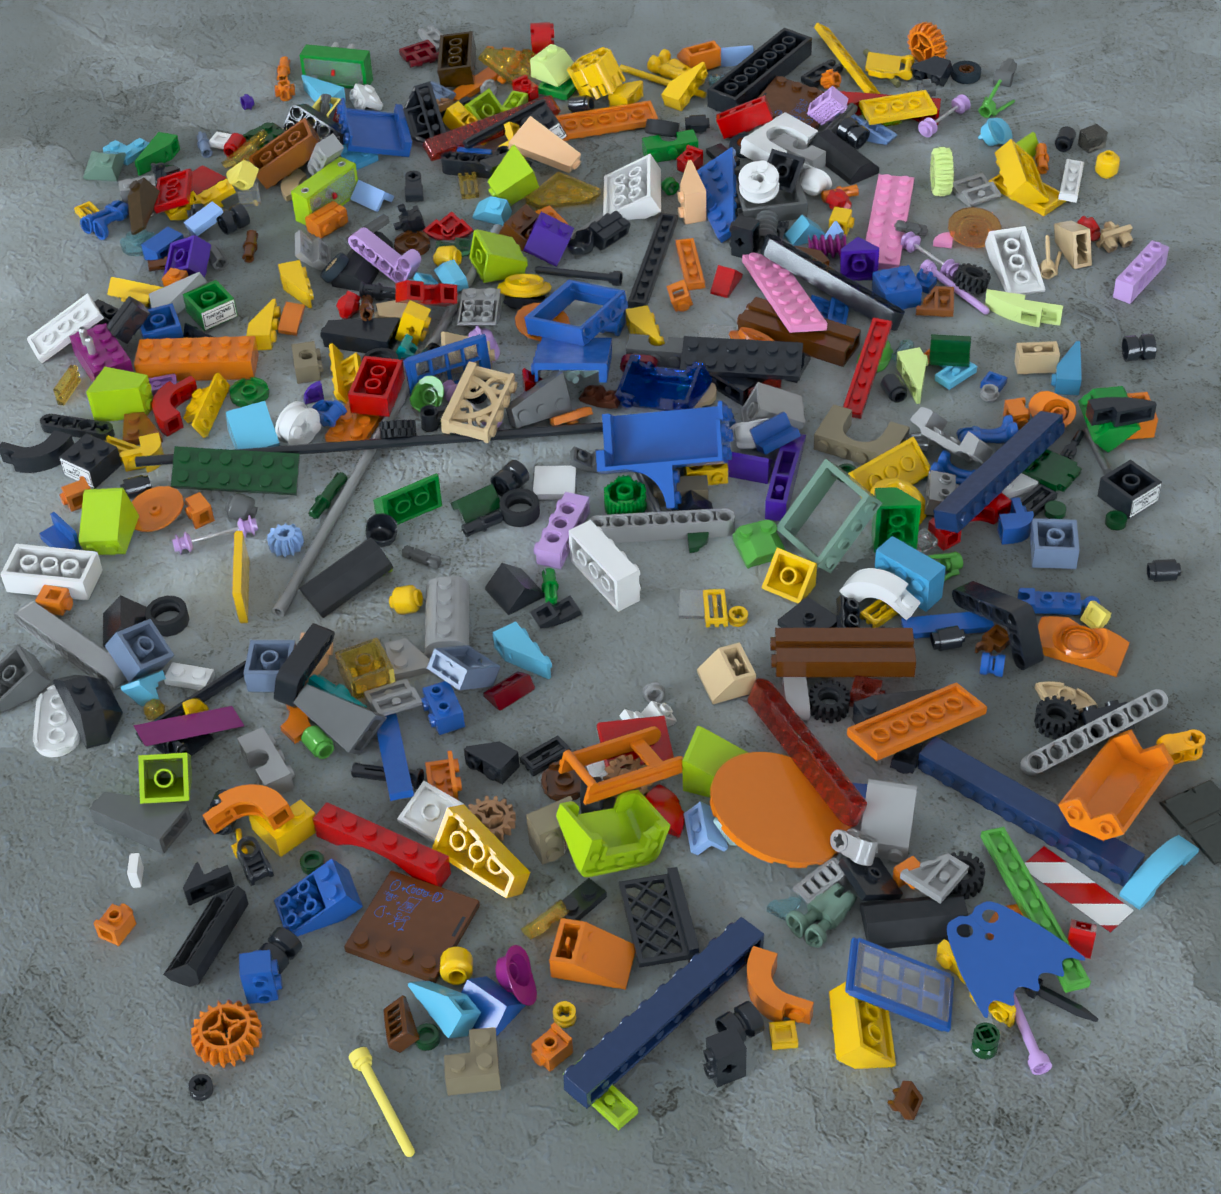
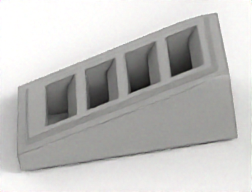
(830, 870)

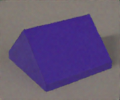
(859, 260)
(750, 468)

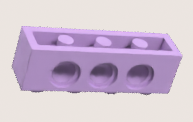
(1140, 272)
(554, 542)

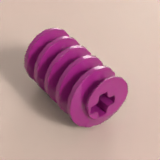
(829, 245)

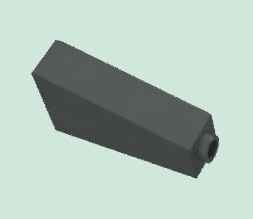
(341, 719)
(147, 824)

